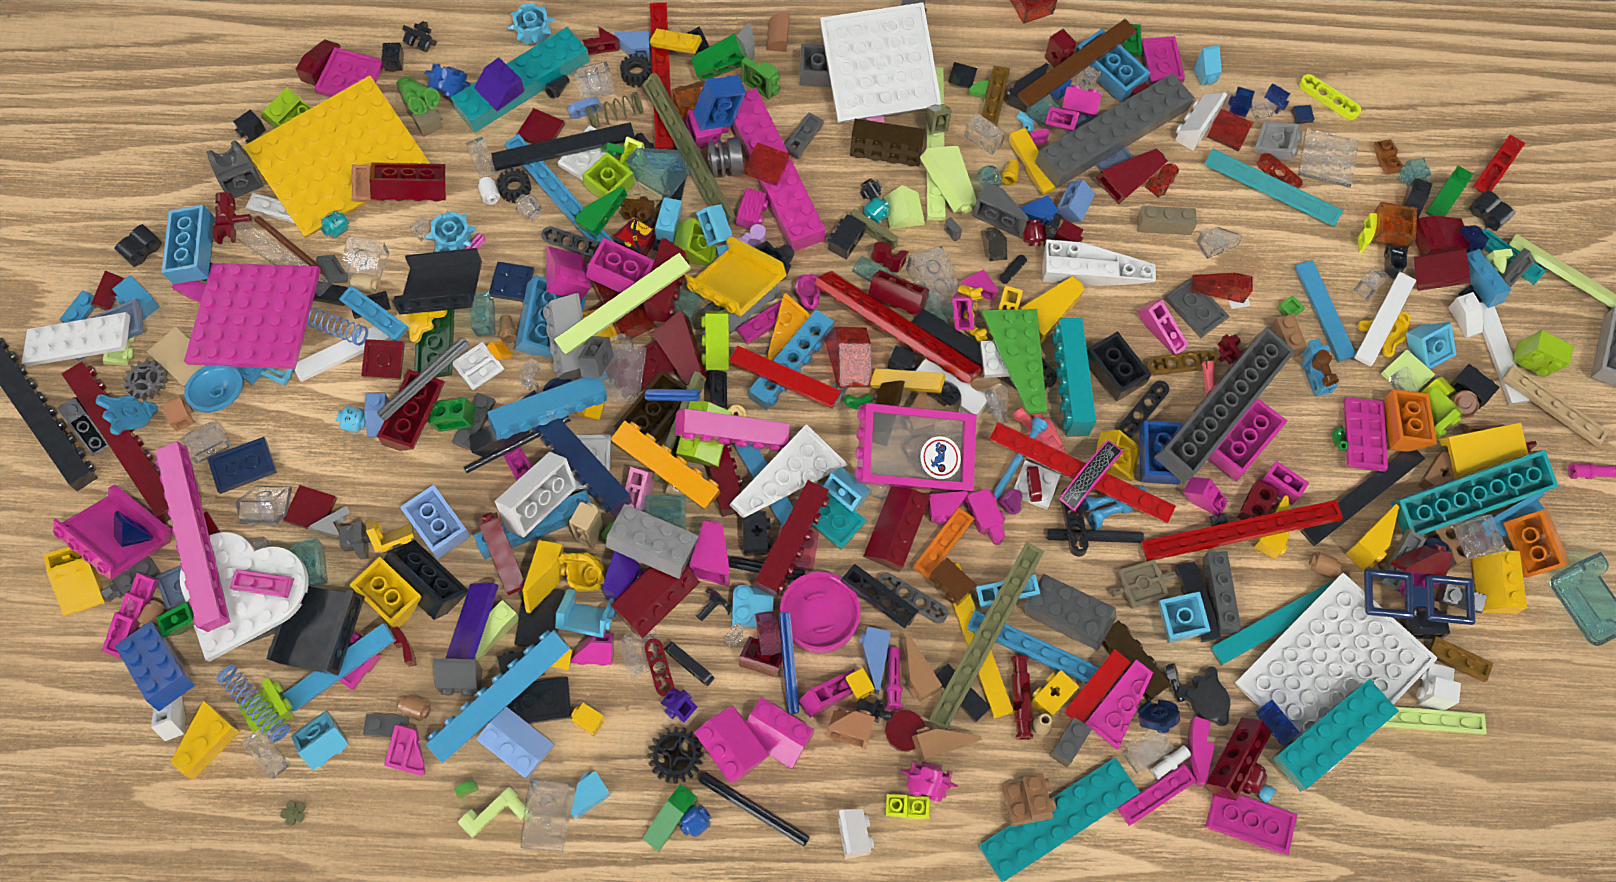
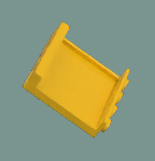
(738, 277)
(1484, 448)

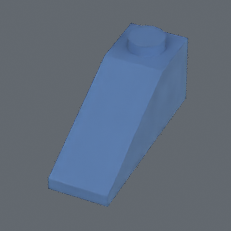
(875, 648)

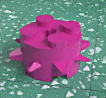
(928, 780)

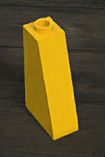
(1055, 305)

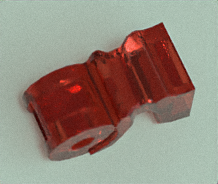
(1160, 184)

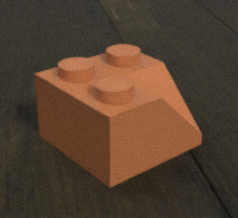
(851, 727)

